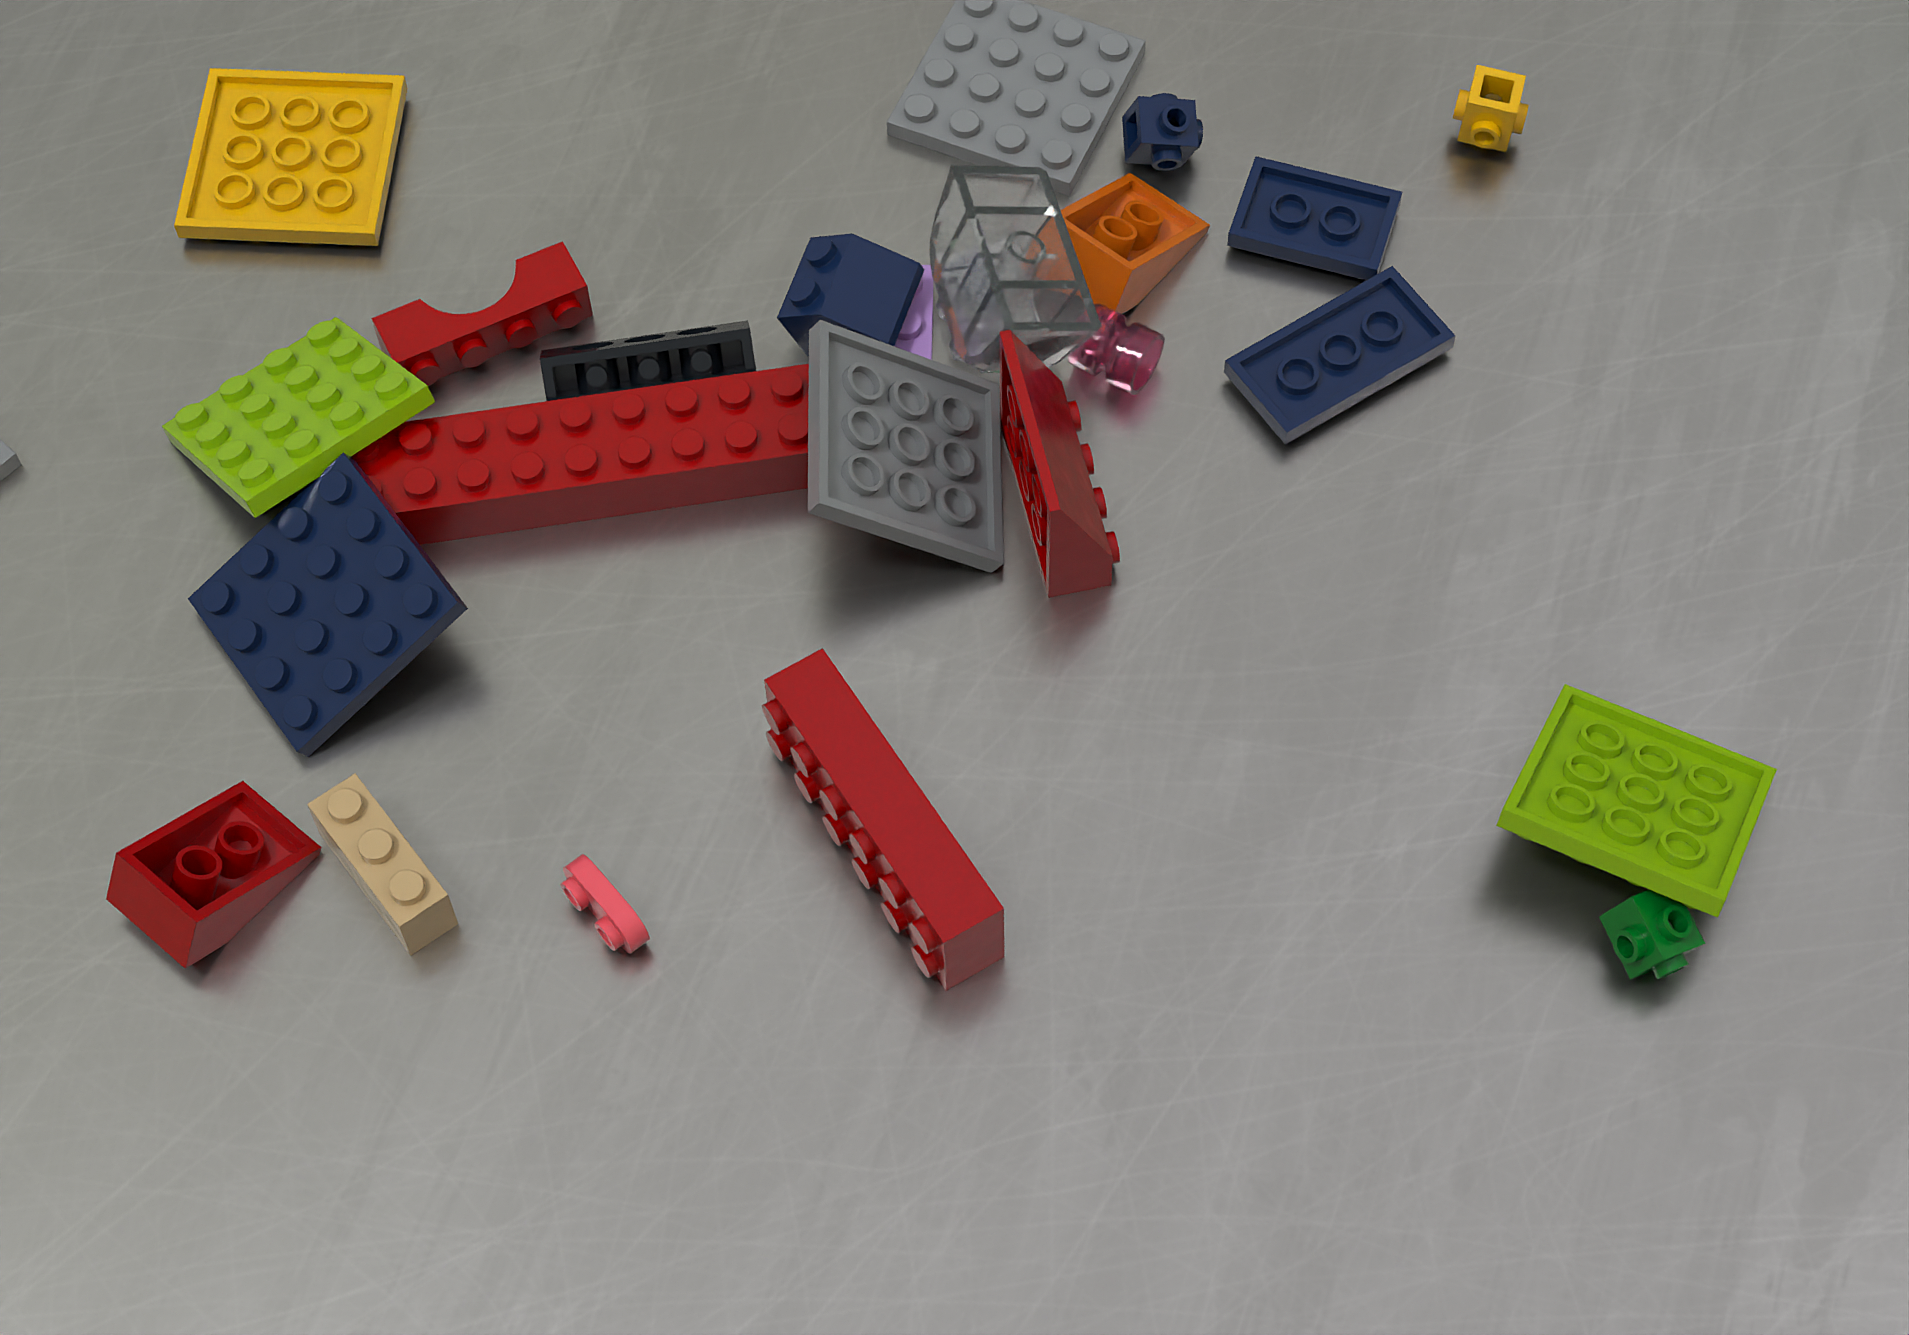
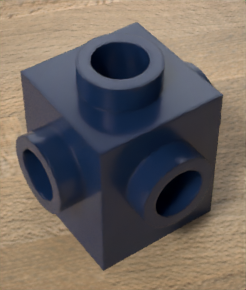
(1161, 131)

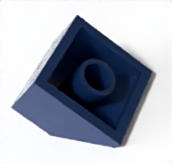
(850, 286)

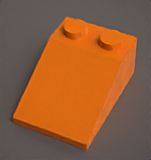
(1129, 239)

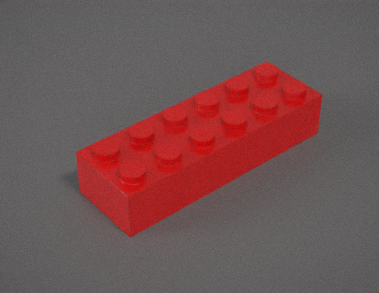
(884, 821)

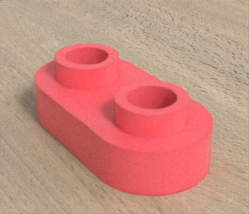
(617, 920)

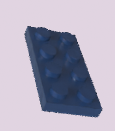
(1339, 354)

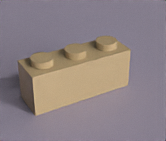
(383, 864)

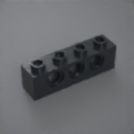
(647, 360)

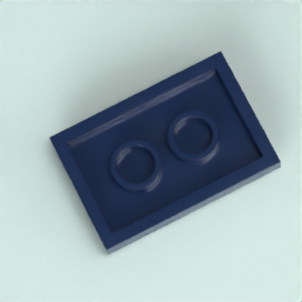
(1314, 218)

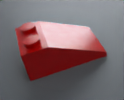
(208, 872)

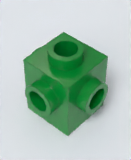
(1652, 934)

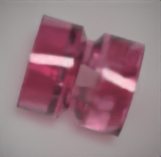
(1121, 351)

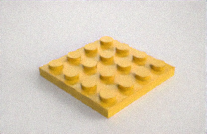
(292, 157)

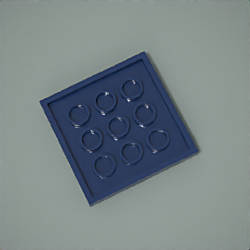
(326, 604)

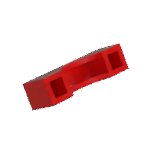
(542, 299)

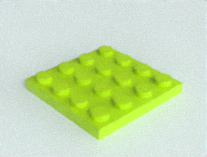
(296, 415)
(1638, 799)

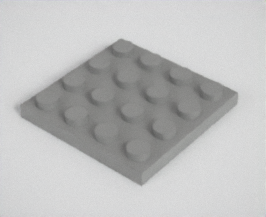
(1017, 88)
(904, 447)

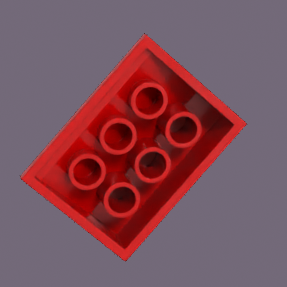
(1053, 474)

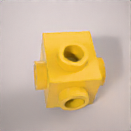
(1491, 108)

